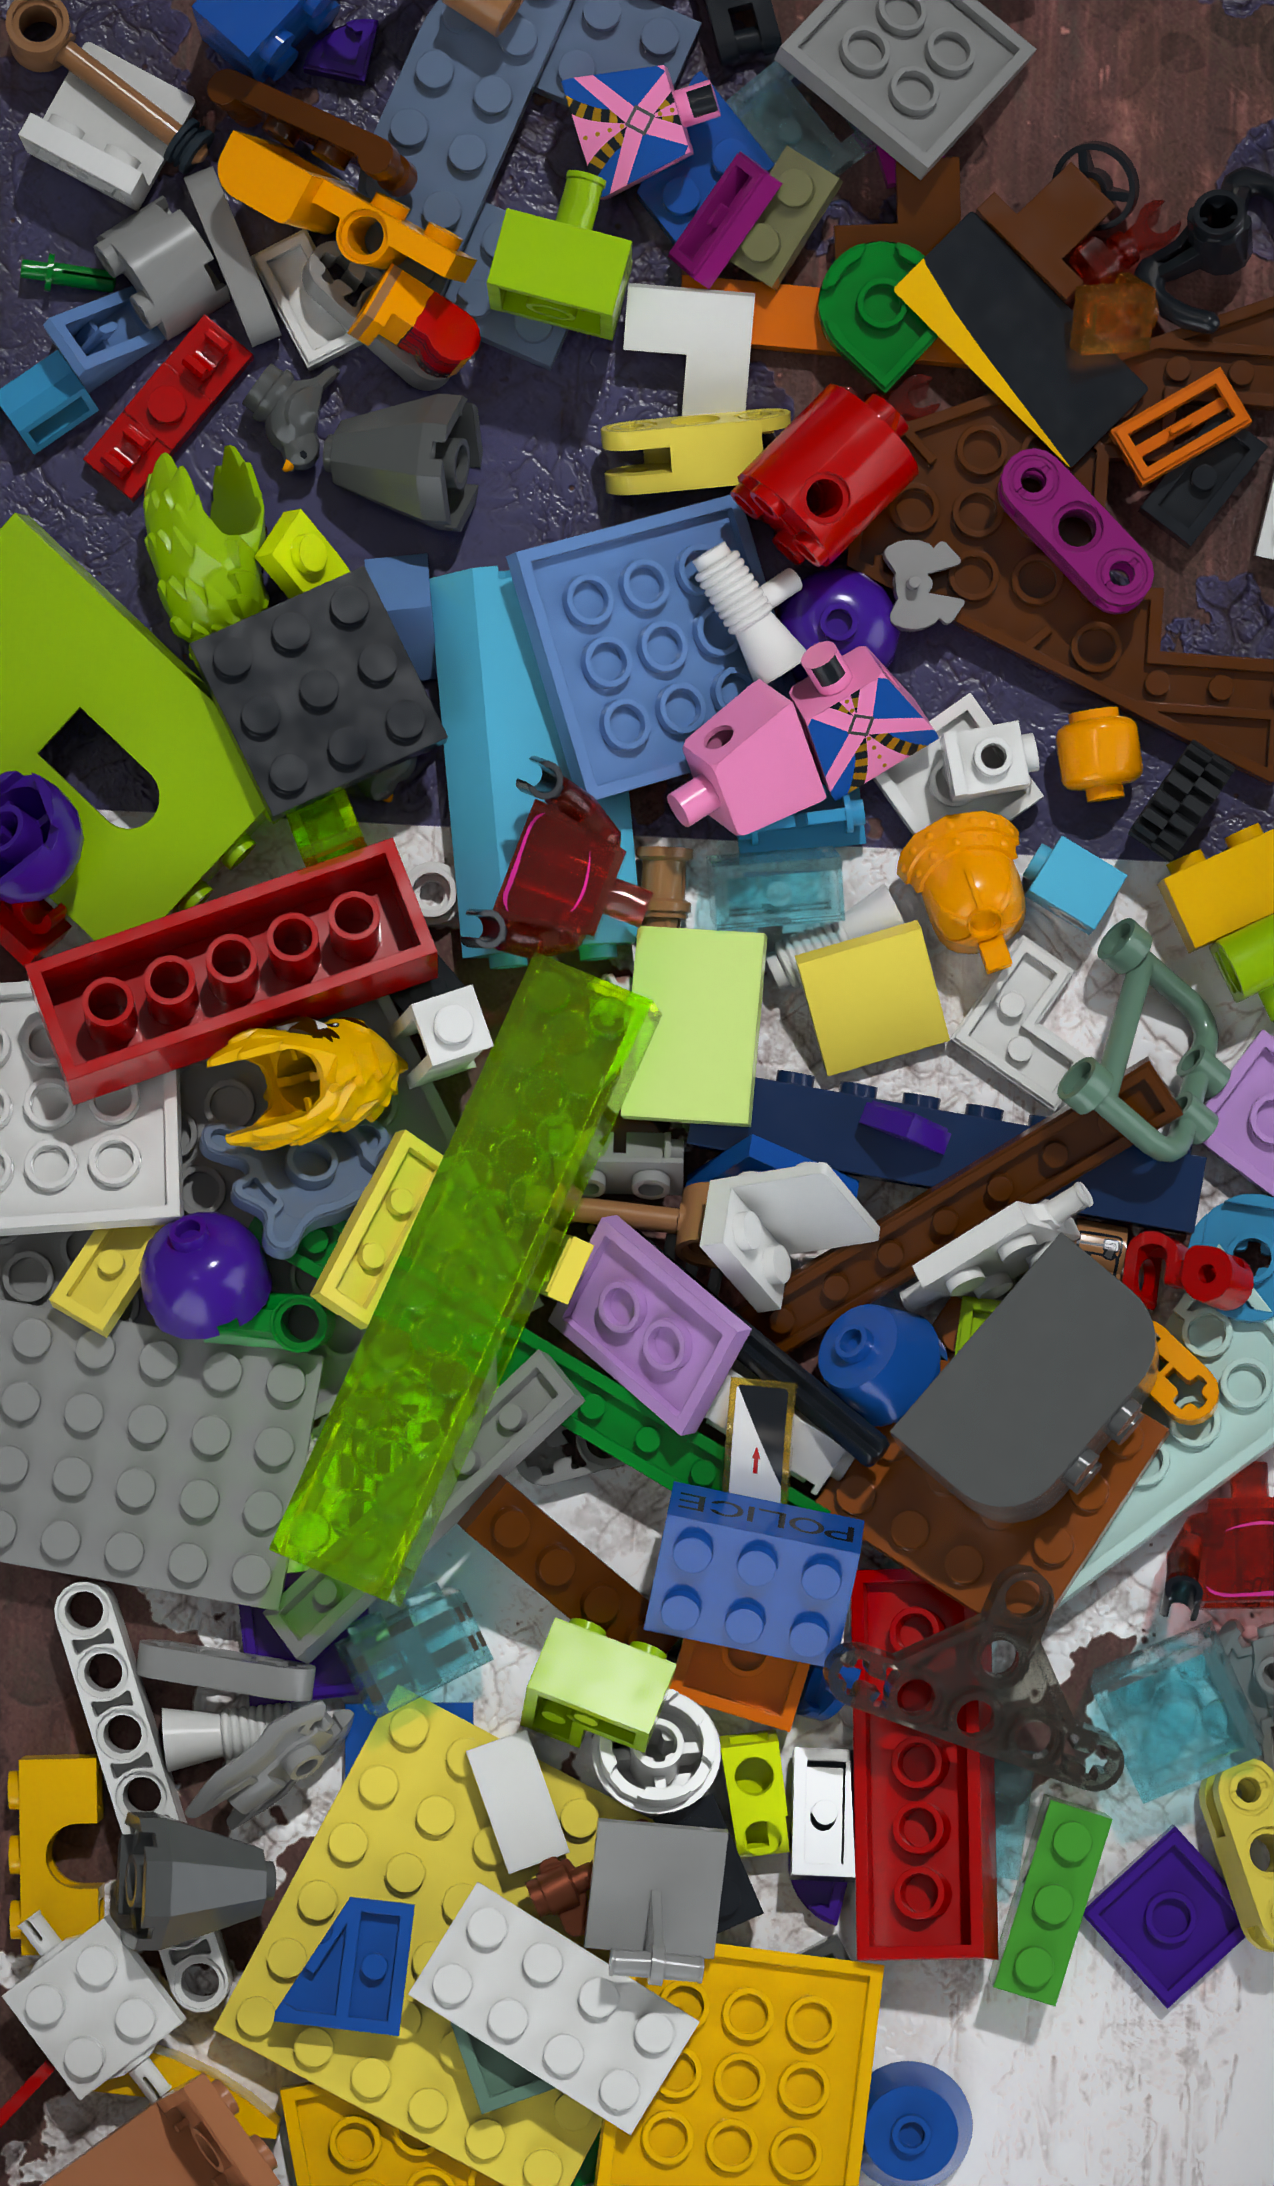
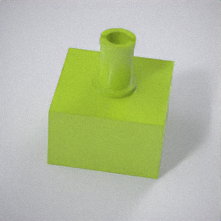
(560, 266)

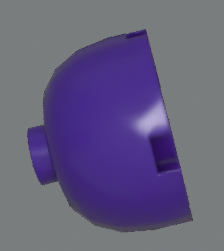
(841, 609)
(37, 837)
(203, 1275)

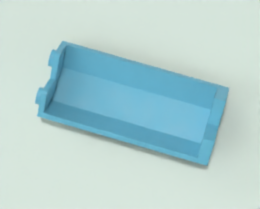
(494, 724)

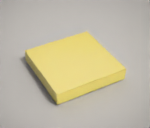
(872, 998)

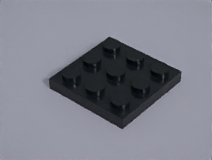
(318, 693)

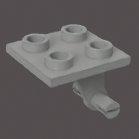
(655, 1898)

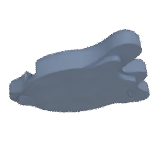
(299, 1185)

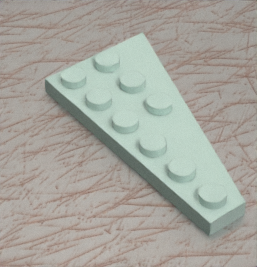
(1203, 1455)

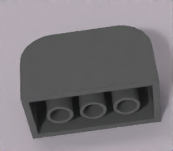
(1037, 1390)

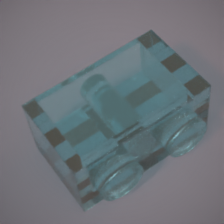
(775, 888)
(412, 1649)

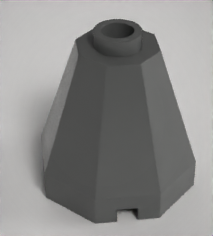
(411, 458)
(186, 1881)

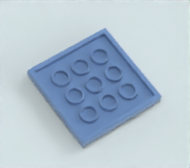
(634, 642)

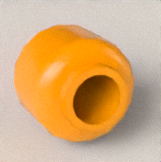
(1099, 753)

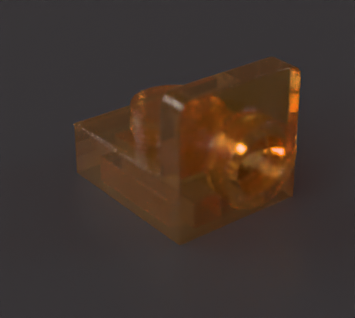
(1114, 316)

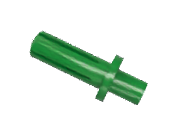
(67, 275)

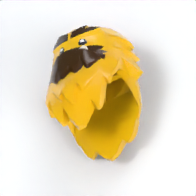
(315, 1078)

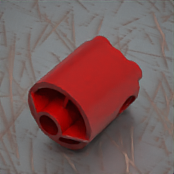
(828, 474)

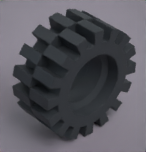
(1181, 800)

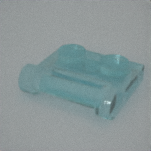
(781, 117)

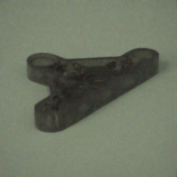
(956, 1676)

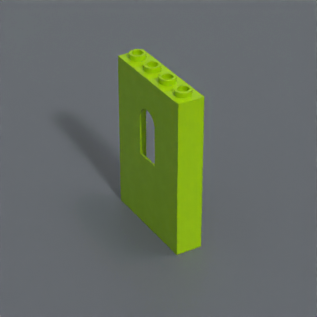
(79, 648)

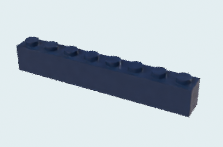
(827, 1130)

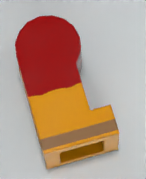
(418, 322)

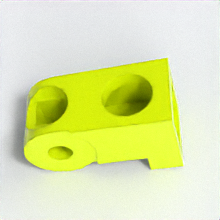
(756, 1792)

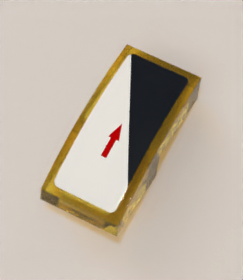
(759, 1438)

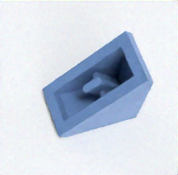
(102, 337)
(406, 595)

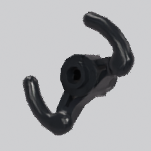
(1214, 241)

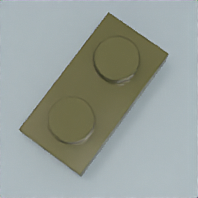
(787, 219)

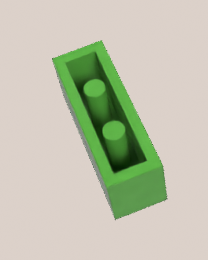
(1050, 1900)

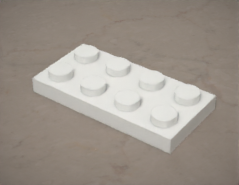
(553, 2008)

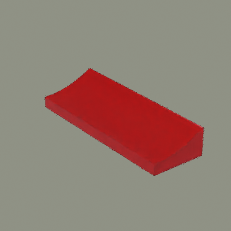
(918, 1799)

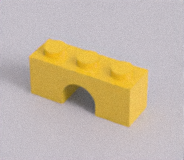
(49, 1796)

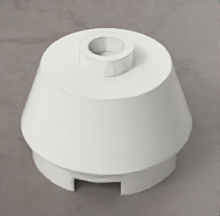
(676, 1763)

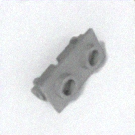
(647, 1169)

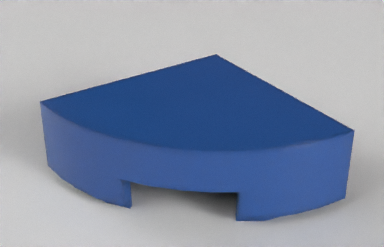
(816, 1698)

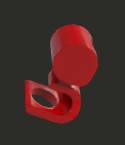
(1201, 1270)

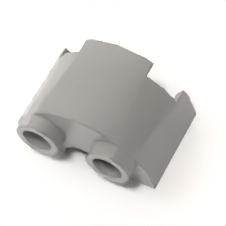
(165, 265)

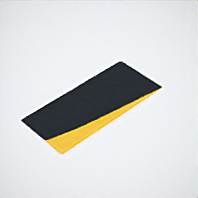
(1018, 339)

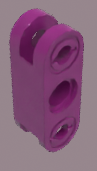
(1065, 498)

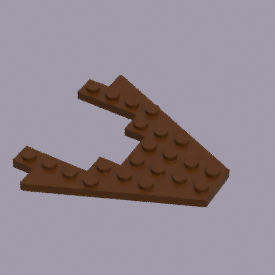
(1027, 602)

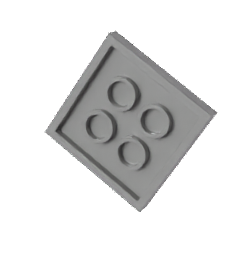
(906, 69)

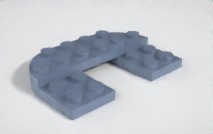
(463, 105)

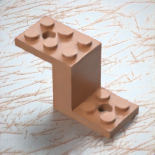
(177, 2141)

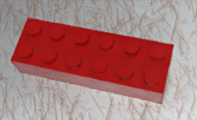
(230, 966)

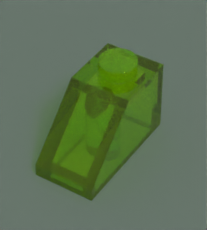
(326, 829)

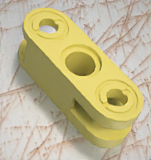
(688, 449)
(1232, 1828)

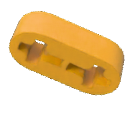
(1189, 1370)

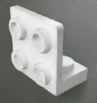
(97, 139)
(768, 1215)

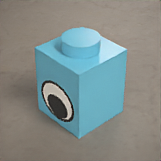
(1072, 883)

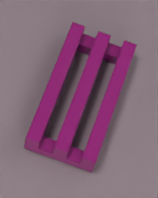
(724, 219)

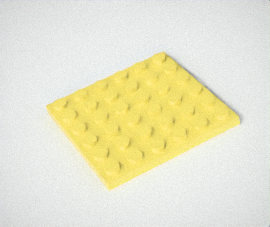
(418, 1835)

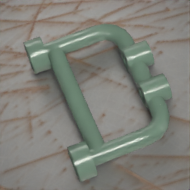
(1097, 1085)

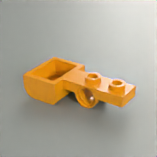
(312, 199)

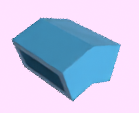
(46, 402)

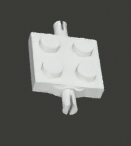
(996, 1250)
(94, 2007)

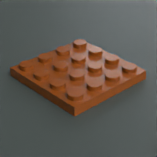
(962, 1552)

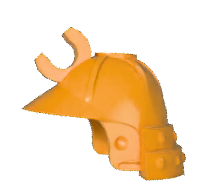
(968, 883)

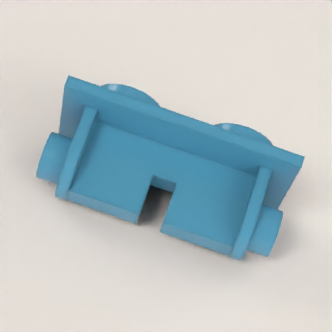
(821, 825)

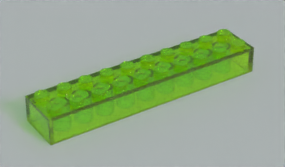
(467, 1279)

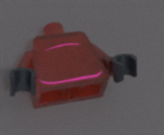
(560, 875)
(1226, 1550)

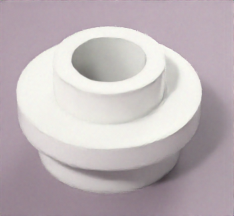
(445, 876)

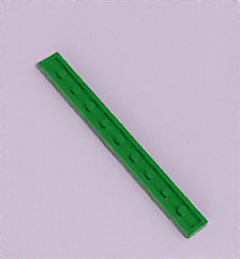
(608, 1417)

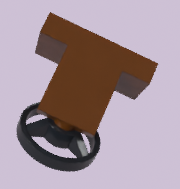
(1063, 215)

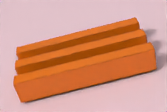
(1134, 455)

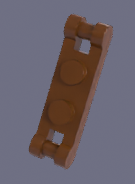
(293, 120)

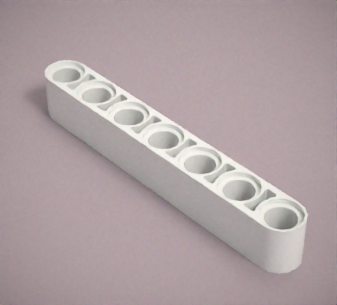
(123, 1765)

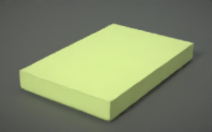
(709, 1027)

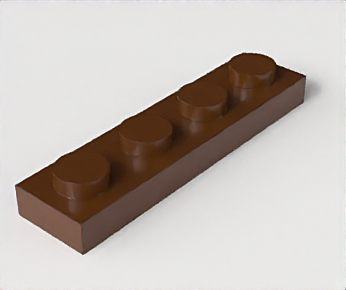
(558, 1564)

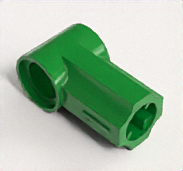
(271, 1328)

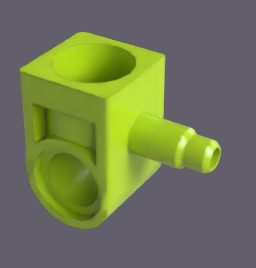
(1248, 962)

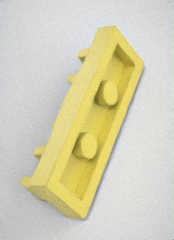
(377, 1230)

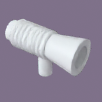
(746, 610)
(866, 917)
(204, 1736)

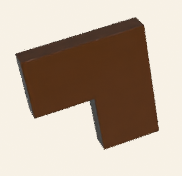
(924, 211)

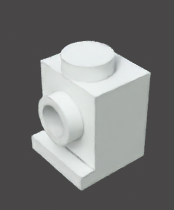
(971, 778)

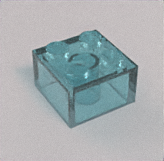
(1177, 1711)

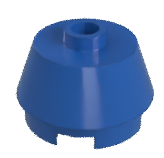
(880, 1360)
(914, 2125)

